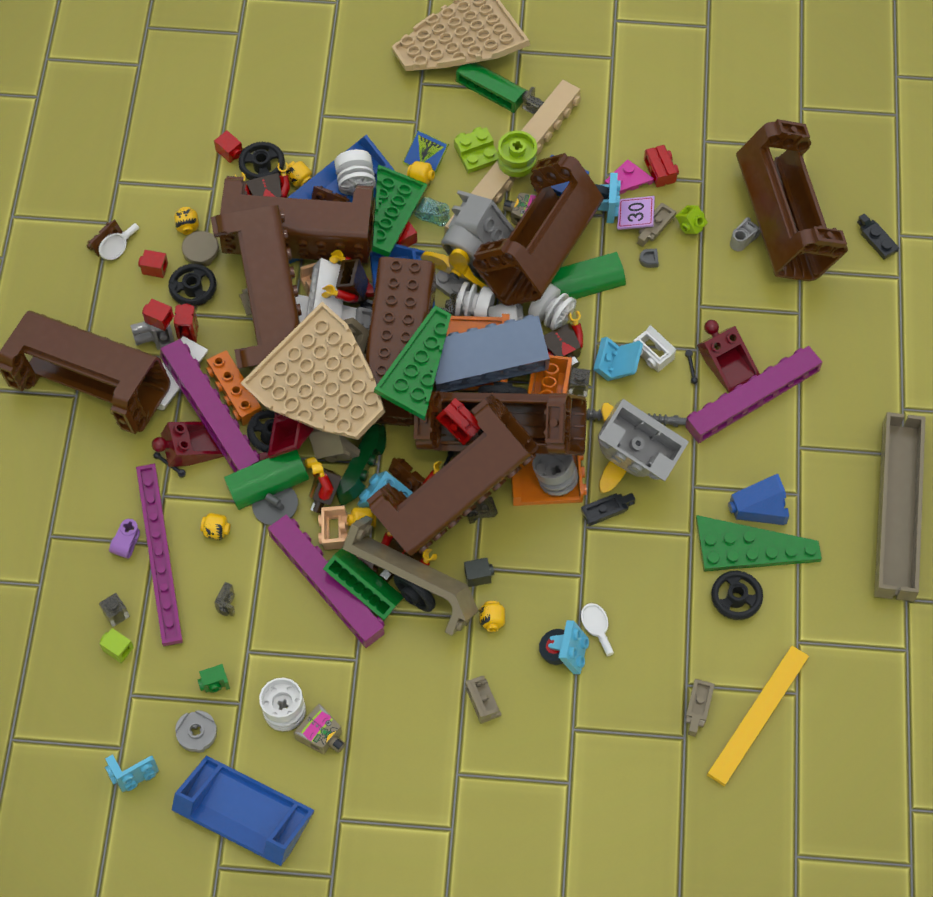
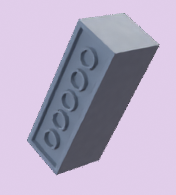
(492, 354)

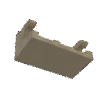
(482, 699)

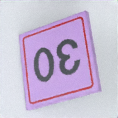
(636, 213)

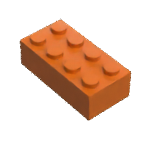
(554, 379)

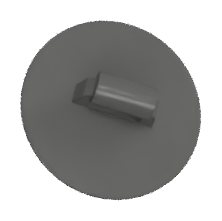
(276, 506)

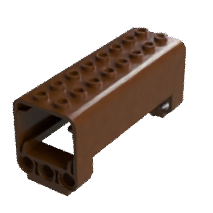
(787, 204)
(312, 226)
(529, 259)
(266, 277)
(400, 304)
(87, 363)
(551, 419)
(459, 483)

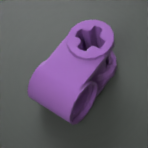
(124, 541)

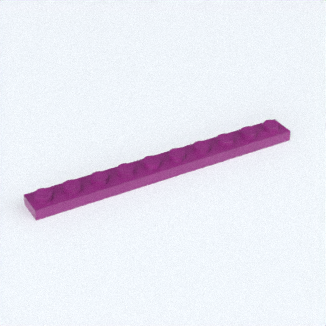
(159, 555)

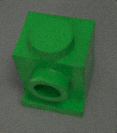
(213, 679)

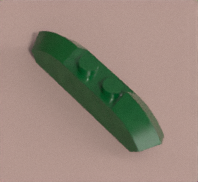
(357, 471)

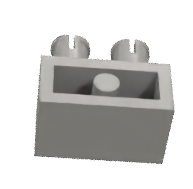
(146, 333)

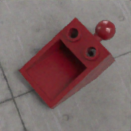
(731, 361)
(287, 435)
(186, 444)

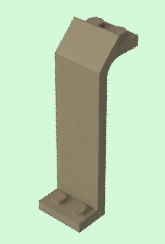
(330, 445)
(414, 571)

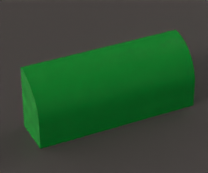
(490, 85)
(590, 276)
(266, 477)
(363, 583)

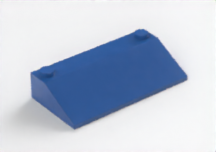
(242, 810)

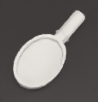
(115, 243)
(596, 623)

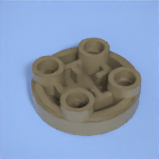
(200, 248)

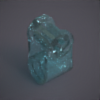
(431, 210)

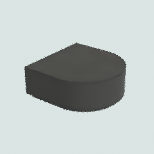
(649, 258)

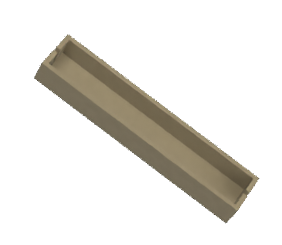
(900, 507)

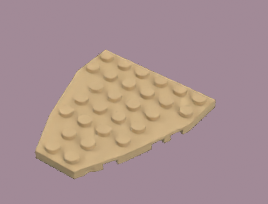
(461, 35)
(319, 378)

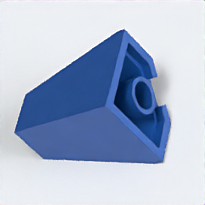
(761, 502)

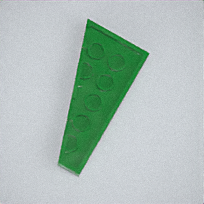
(394, 205)
(414, 371)
(740, 546)

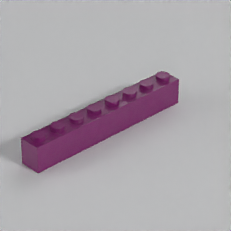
(753, 394)
(208, 406)
(310, 563)

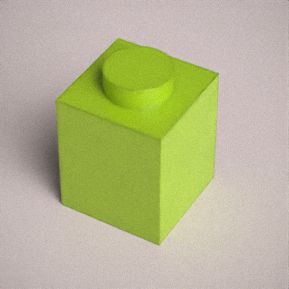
(116, 645)

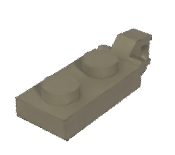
(662, 217)
(699, 705)

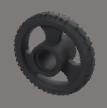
(260, 159)
(194, 277)
(501, 387)
(256, 426)
(415, 594)
(723, 605)

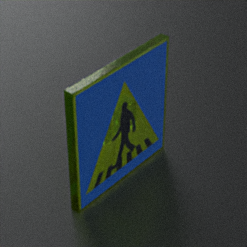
(426, 149)

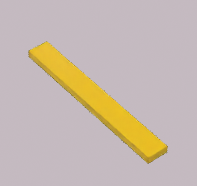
(757, 716)

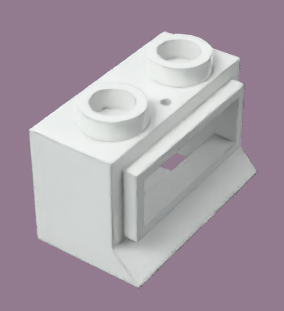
(661, 343)

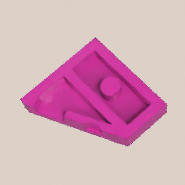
(631, 177)

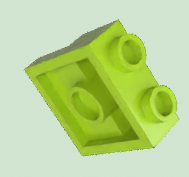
(476, 149)

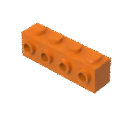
(229, 381)

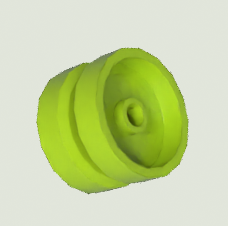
(517, 153)

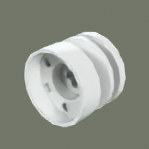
(354, 169)
(473, 303)
(553, 307)
(278, 695)

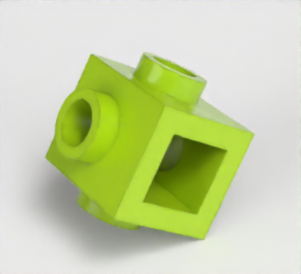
(691, 219)

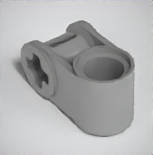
(746, 232)

